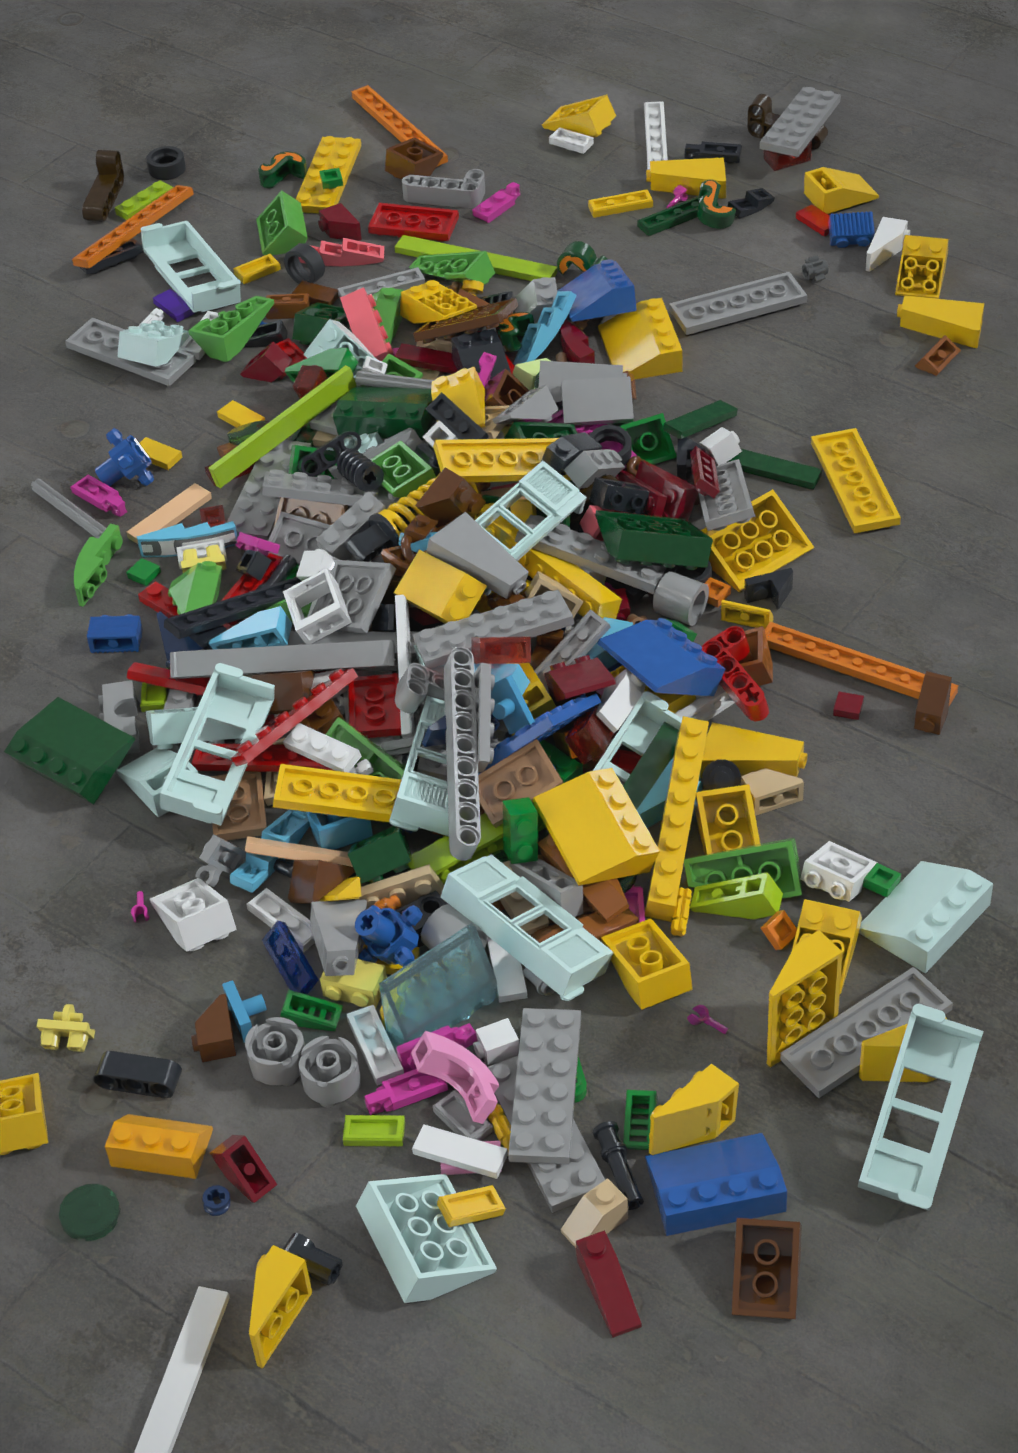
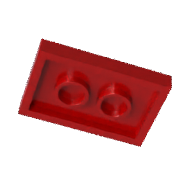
(373, 705)

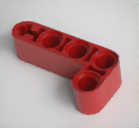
(728, 649)

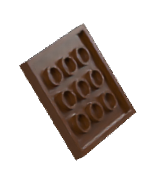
(470, 321)

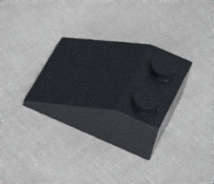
(469, 348)

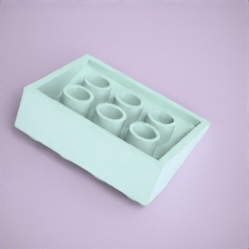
(927, 913)
(416, 1241)

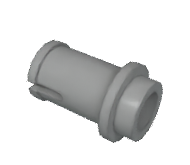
(542, 987)

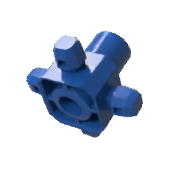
(125, 460)
(388, 934)

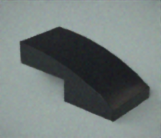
(752, 203)

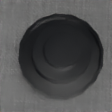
(721, 774)

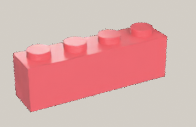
(365, 322)

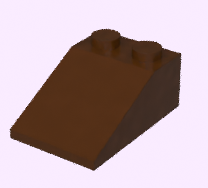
(766, 1268)

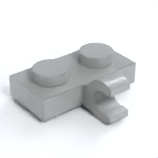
(220, 857)

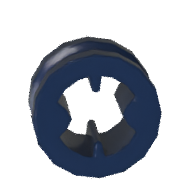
(209, 1205)

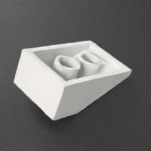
(194, 914)

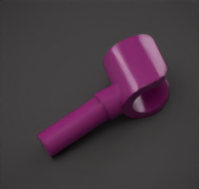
(705, 1018)

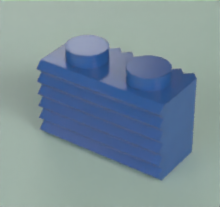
(851, 229)
(114, 633)

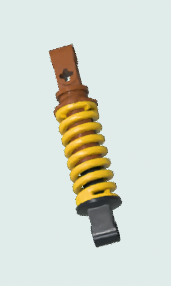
(387, 525)

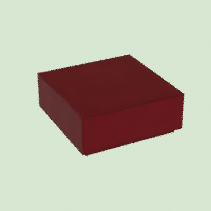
(848, 705)

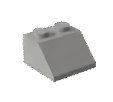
(536, 295)

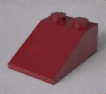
(679, 493)
(577, 679)

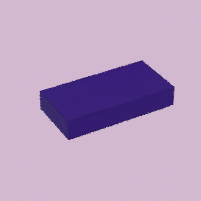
(173, 305)

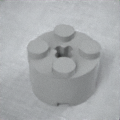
(275, 1051)
(329, 1070)

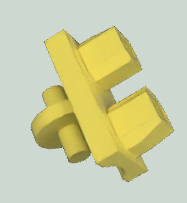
(213, 554)
(78, 1031)

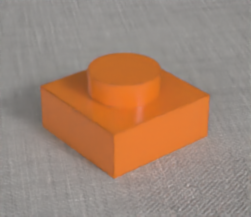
(717, 591)
(779, 930)

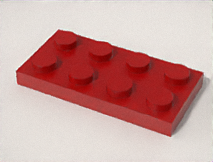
(413, 221)

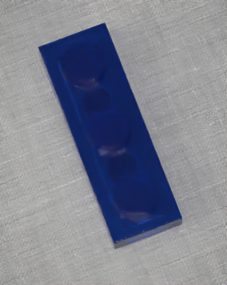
(289, 958)

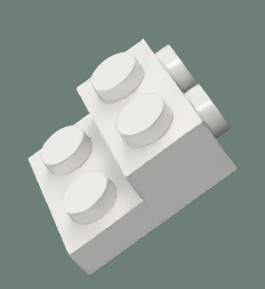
(836, 871)

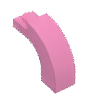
(459, 1068)

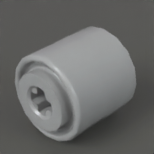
(680, 598)
(445, 923)

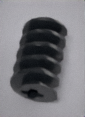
(360, 470)

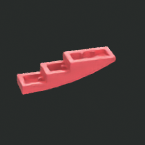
(349, 253)

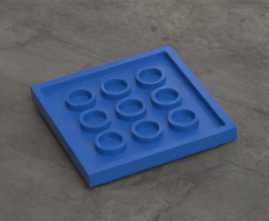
(544, 726)

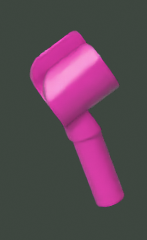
(679, 193)
(140, 908)

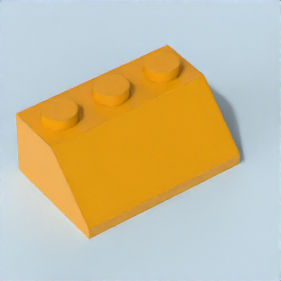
(158, 1145)

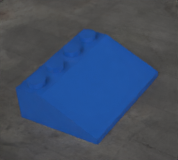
(601, 292)
(664, 658)
(716, 1183)

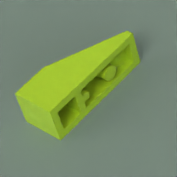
(741, 897)

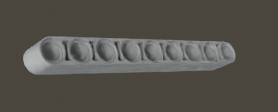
(285, 658)
(461, 754)

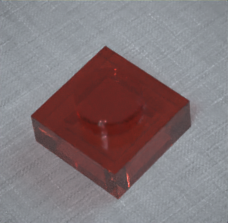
(213, 515)

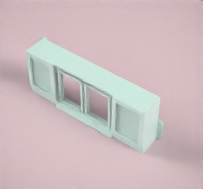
(180, 243)
(547, 492)
(227, 701)
(639, 730)
(423, 798)
(560, 961)
(940, 1051)

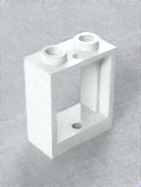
(324, 621)

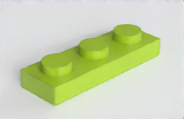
(141, 200)

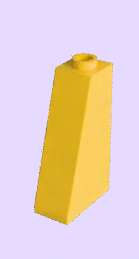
(689, 173)
(940, 317)
(753, 750)

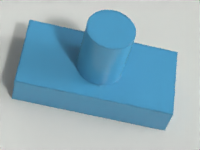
(510, 705)
(242, 1009)

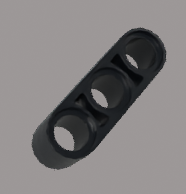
(318, 458)
(137, 1074)

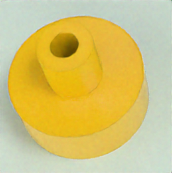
(473, 287)

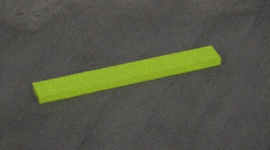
(502, 264)
(282, 427)

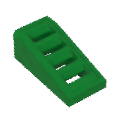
(304, 1001)
(639, 1097)

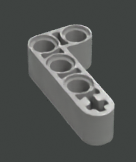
(445, 191)
(416, 685)

